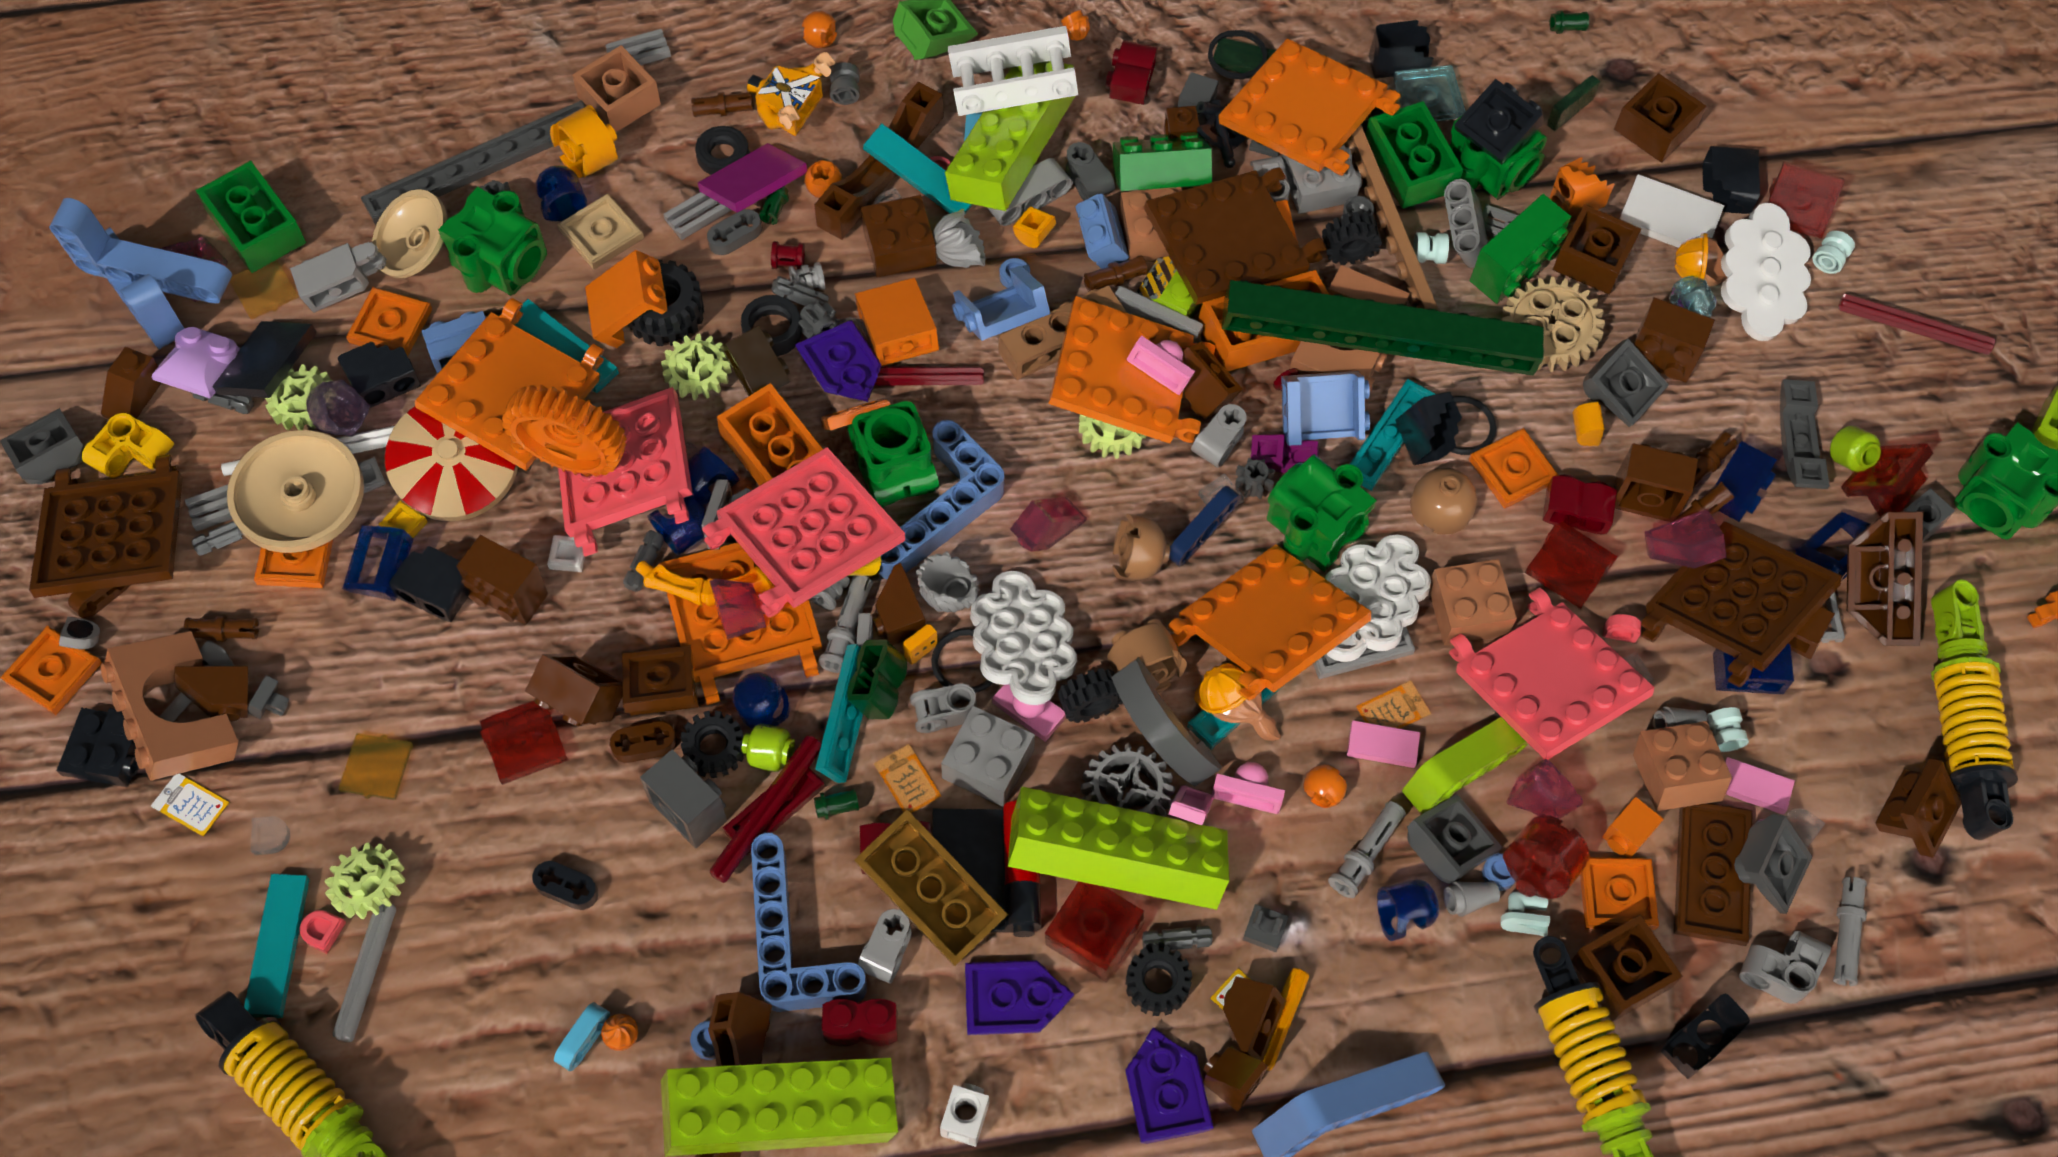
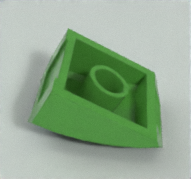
(930, 27)

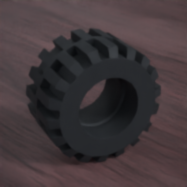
(681, 315)

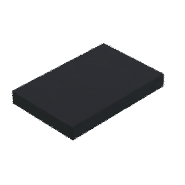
(265, 359)

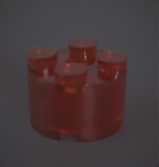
(1546, 858)

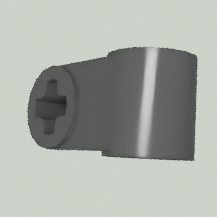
(1087, 171)

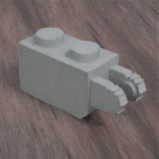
(336, 274)

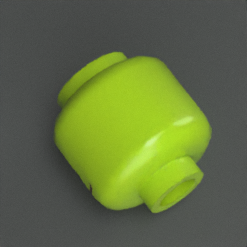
(1855, 448)
(768, 747)

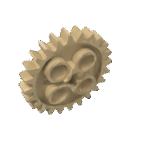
(1557, 324)

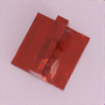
(1805, 197)
(1892, 478)
(1570, 564)
(522, 741)

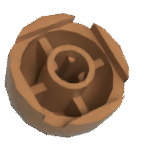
(1444, 501)
(1140, 548)

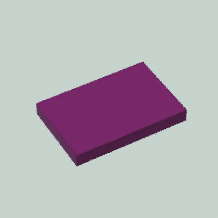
(752, 177)

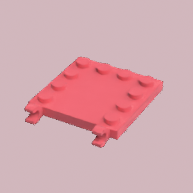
(647, 477)
(806, 529)
(1551, 677)

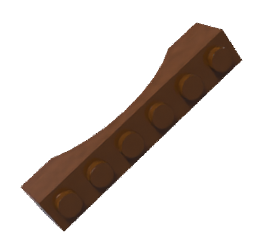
(842, 202)
(738, 1034)

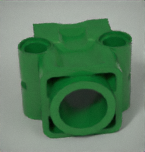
(1496, 178)
(494, 242)
(893, 453)
(2009, 482)
(1319, 510)

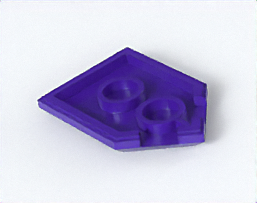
(842, 361)
(1011, 997)
(1167, 1091)

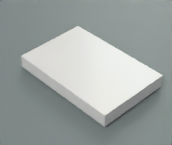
(1669, 212)

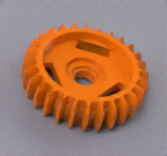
(564, 430)

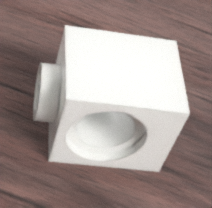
(965, 1130)

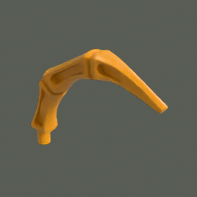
(694, 589)

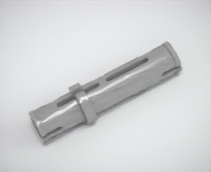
(1850, 927)

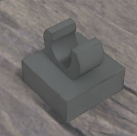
(267, 699)
(1265, 928)

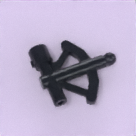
(1222, 139)

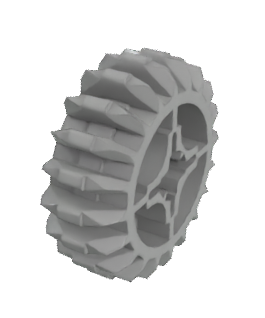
(1115, 784)

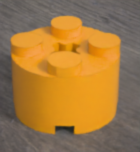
(584, 141)

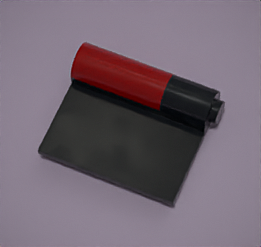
(981, 846)

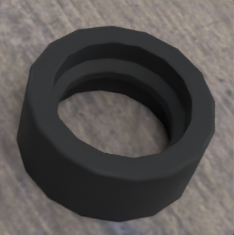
(774, 305)

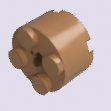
(1153, 647)

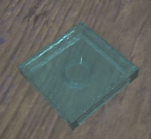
(1435, 87)

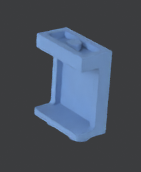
(1003, 309)
(1324, 406)

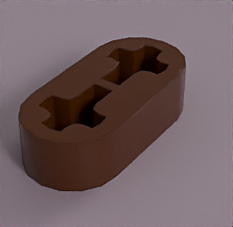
(91, 602)
(642, 742)

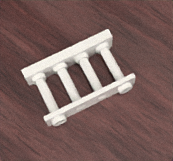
(1010, 52)

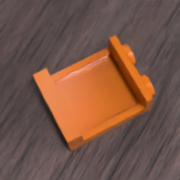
(624, 295)
(897, 321)

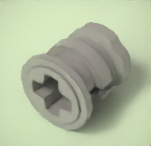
(808, 276)
(826, 597)

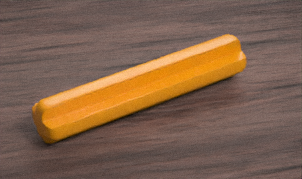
(1292, 993)

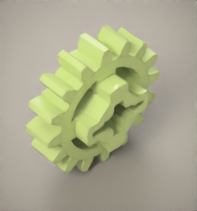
(696, 367)
(289, 399)
(1108, 437)
(365, 880)

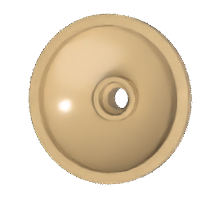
(409, 233)

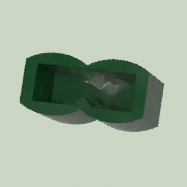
(877, 679)

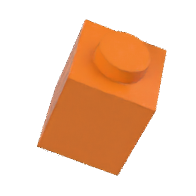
(1632, 828)

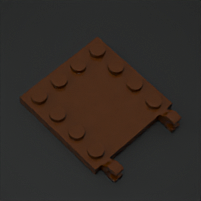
(1229, 234)
(107, 532)
(1743, 602)

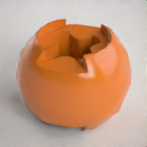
(819, 29)
(821, 176)
(1325, 786)

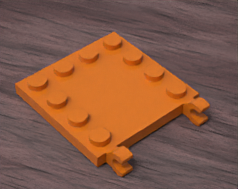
(1306, 106)
(489, 369)
(1103, 385)
(1271, 620)
(785, 635)

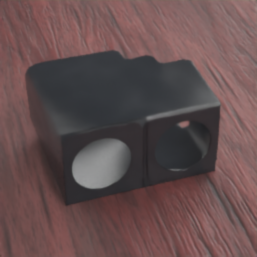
(1399, 48)
(1732, 177)
(379, 372)
(1430, 428)
(431, 583)
(1722, 1011)

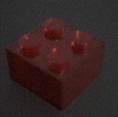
(1094, 929)

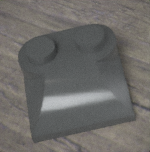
(1624, 382)
(44, 448)
(1451, 840)
(1774, 860)

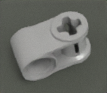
(1220, 435)
(940, 703)
(883, 951)

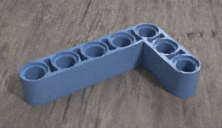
(127, 261)
(149, 307)
(947, 505)
(780, 938)
(1346, 1102)

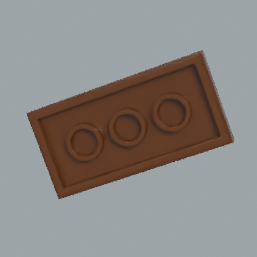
(1709, 894)

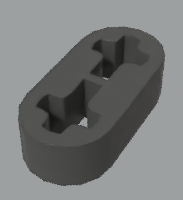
(734, 232)

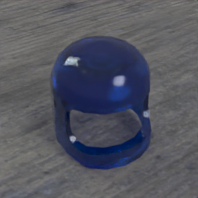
(560, 193)
(706, 469)
(683, 535)
(758, 697)
(1407, 901)

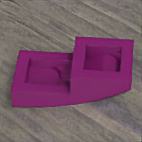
(1279, 454)

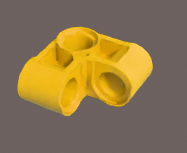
(113, 450)

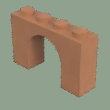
(1321, 358)
(163, 745)

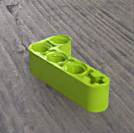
(1462, 764)

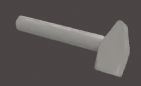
(212, 656)

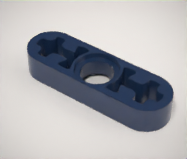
(1203, 525)

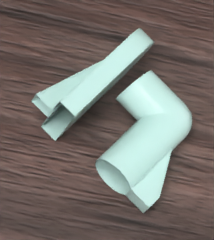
(1523, 922)

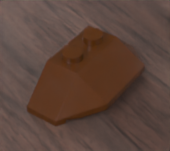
(1887, 578)

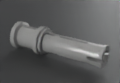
(844, 631)
(1360, 860)

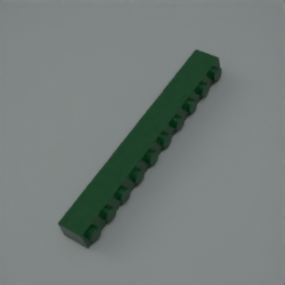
(1383, 327)

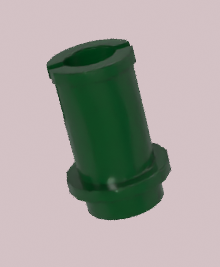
(1568, 21)
(774, 205)
(836, 803)

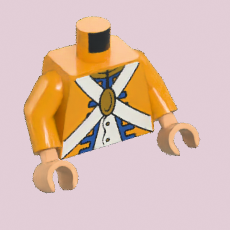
(790, 93)

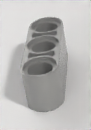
(1042, 186)
(1462, 208)

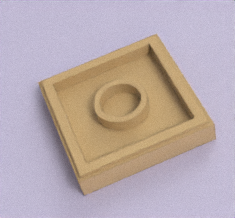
(600, 231)

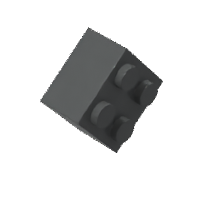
(685, 797)

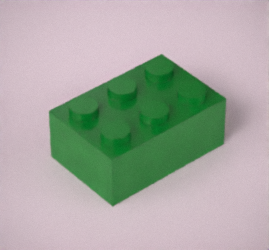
(1412, 154)
(1162, 162)
(251, 216)
(1520, 249)

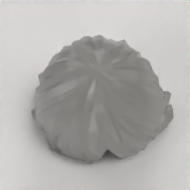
(958, 241)
(947, 583)

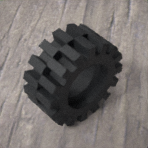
(1351, 238)
(1089, 695)
(713, 725)
(1168, 961)

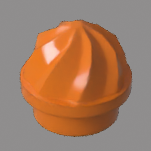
(1077, 25)
(619, 1032)

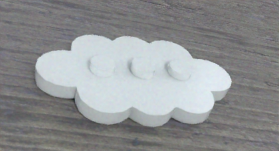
(1765, 272)
(1385, 583)
(1023, 637)

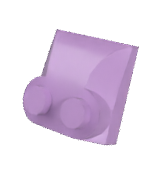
(196, 361)

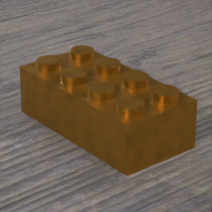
(930, 887)

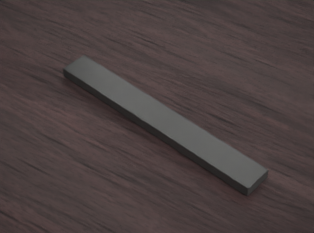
(473, 163)

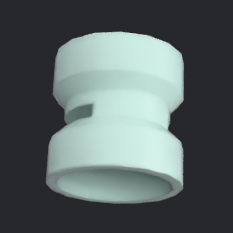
(1431, 247)
(1833, 252)
(1727, 729)

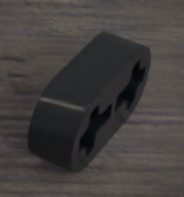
(562, 893)

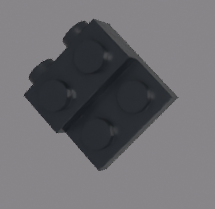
(1500, 121)
(99, 749)

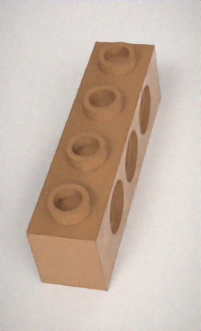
(1028, 358)

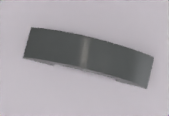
(1799, 435)
(1160, 725)

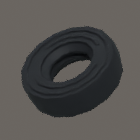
(717, 136)

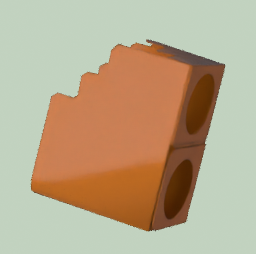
(1579, 186)

